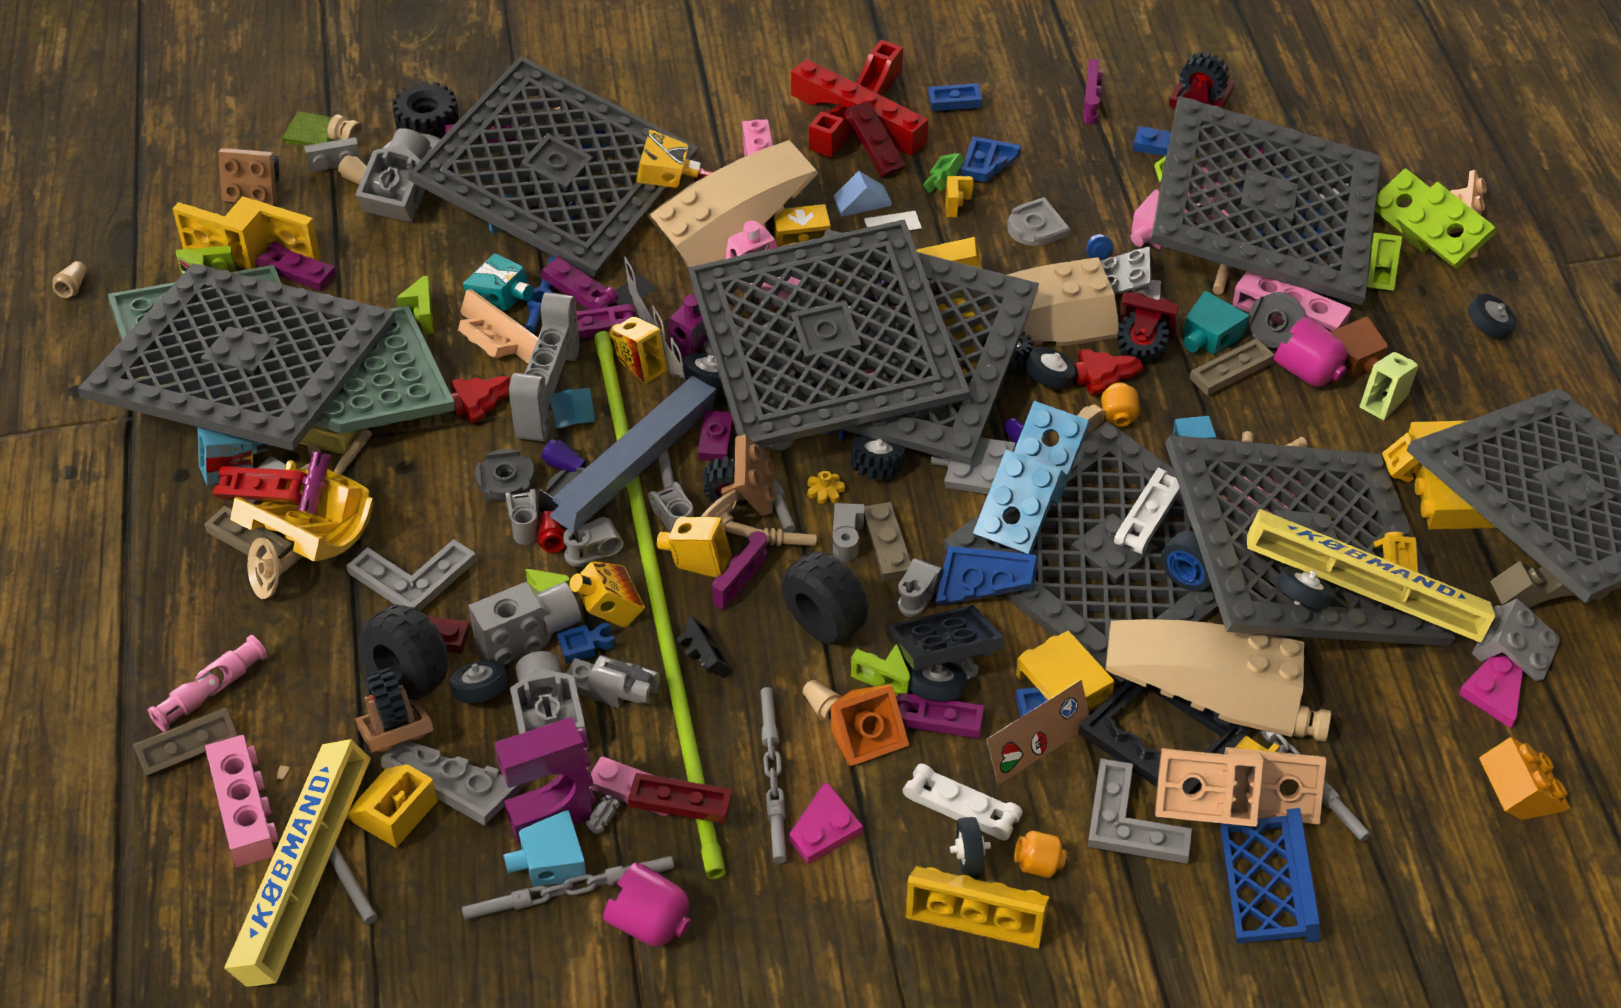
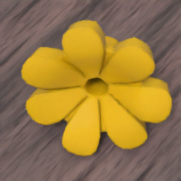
(825, 487)

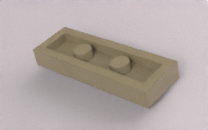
(1232, 366)
(242, 537)
(886, 541)
(184, 741)

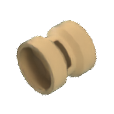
(341, 128)
(1319, 724)

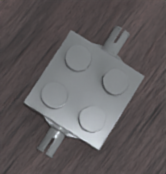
(981, 473)

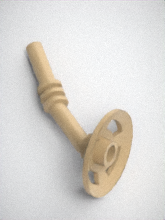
(725, 505)
(267, 567)

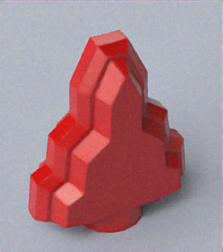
(1101, 370)
(478, 396)

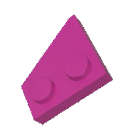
(1495, 688)
(824, 826)

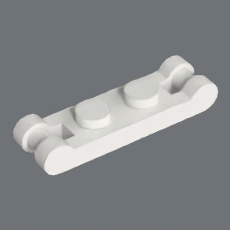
(1148, 511)
(961, 801)

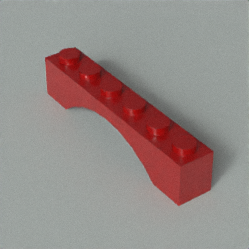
(819, 85)
(832, 127)

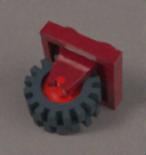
(1204, 81)
(1146, 326)

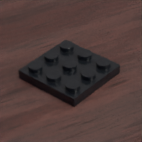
(945, 637)

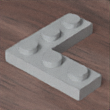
(419, 588)
(1116, 833)

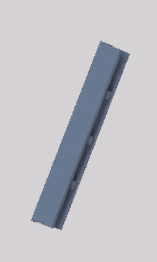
(632, 453)

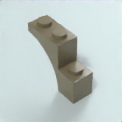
(1529, 585)

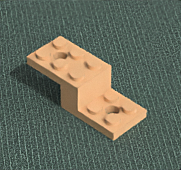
(1239, 785)

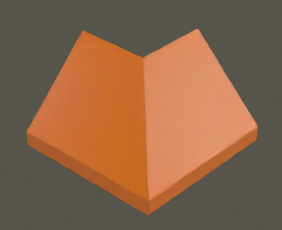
(868, 724)

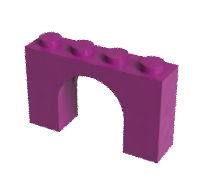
(544, 752)

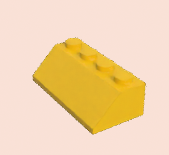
(976, 906)

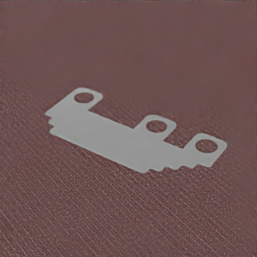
(672, 363)

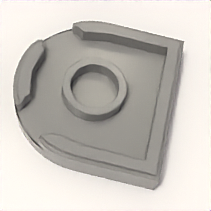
(1036, 223)

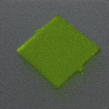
(307, 129)

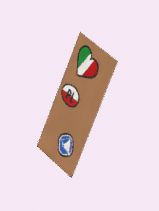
(1038, 732)

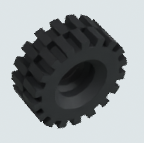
(425, 108)

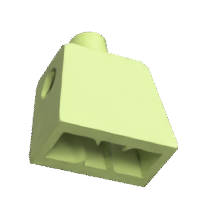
(1391, 375)

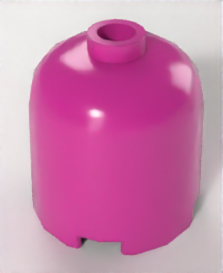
(1312, 354)
(648, 907)

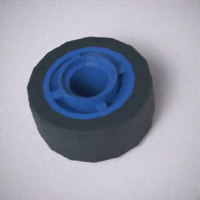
(1184, 562)

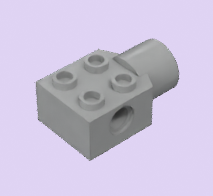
(385, 181)
(521, 620)
(544, 693)

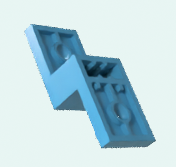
(1031, 477)

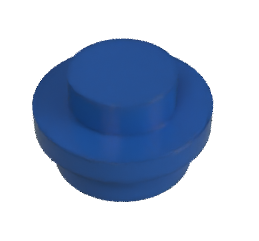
(1099, 246)

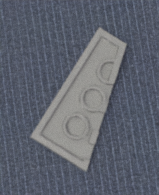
(457, 783)

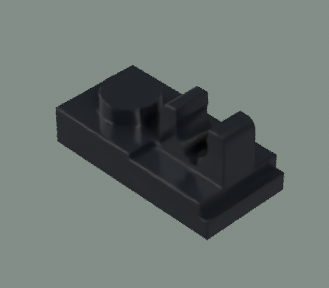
(705, 645)

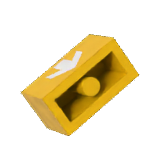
(800, 224)

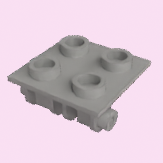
(1129, 271)

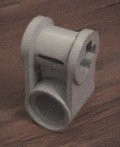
(670, 505)
(523, 516)
(593, 540)
(918, 587)

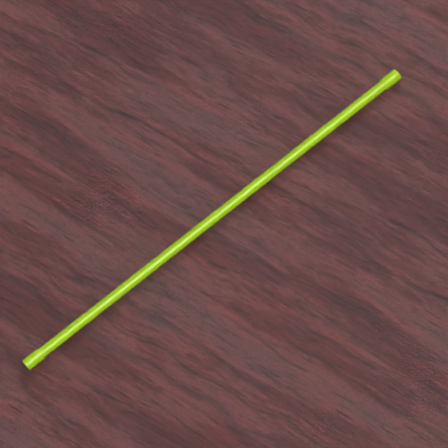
(710, 850)

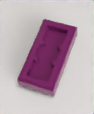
(715, 435)

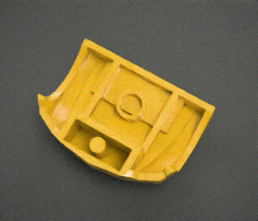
(339, 523)

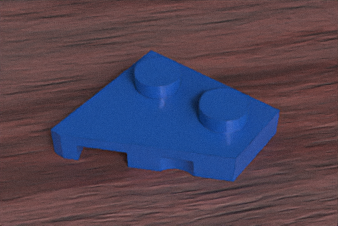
(988, 158)

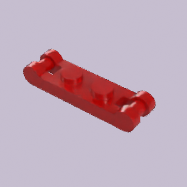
(259, 484)

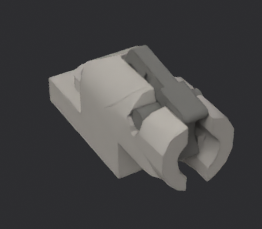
(614, 681)

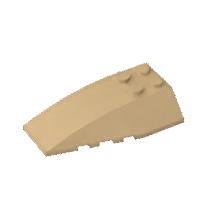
(720, 204)
(1071, 303)
(1238, 675)

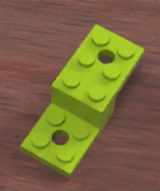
(1432, 218)

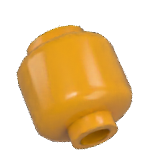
(1120, 404)
(1039, 854)

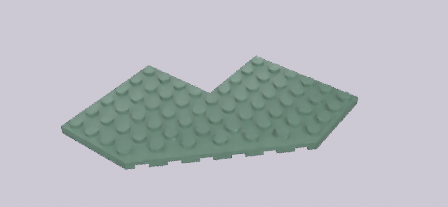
(389, 386)

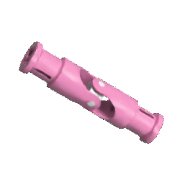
(191, 695)

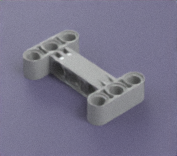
(534, 389)

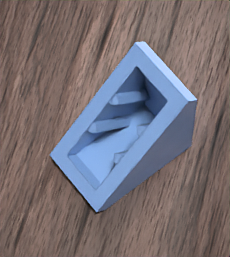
(861, 195)

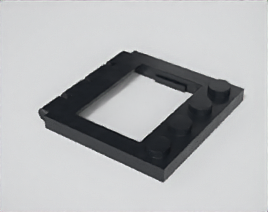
(1127, 747)

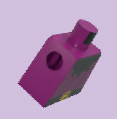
(687, 329)

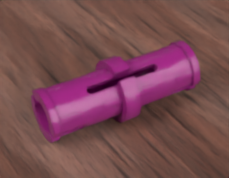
(314, 482)

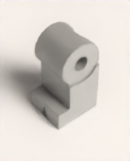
(845, 537)

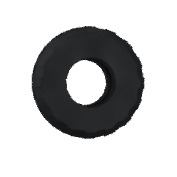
(825, 597)
(408, 645)

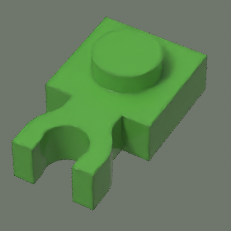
(945, 166)

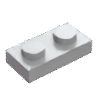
(330, 154)

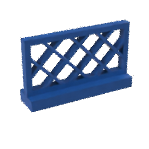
(1299, 873)

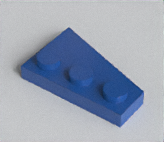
(984, 573)

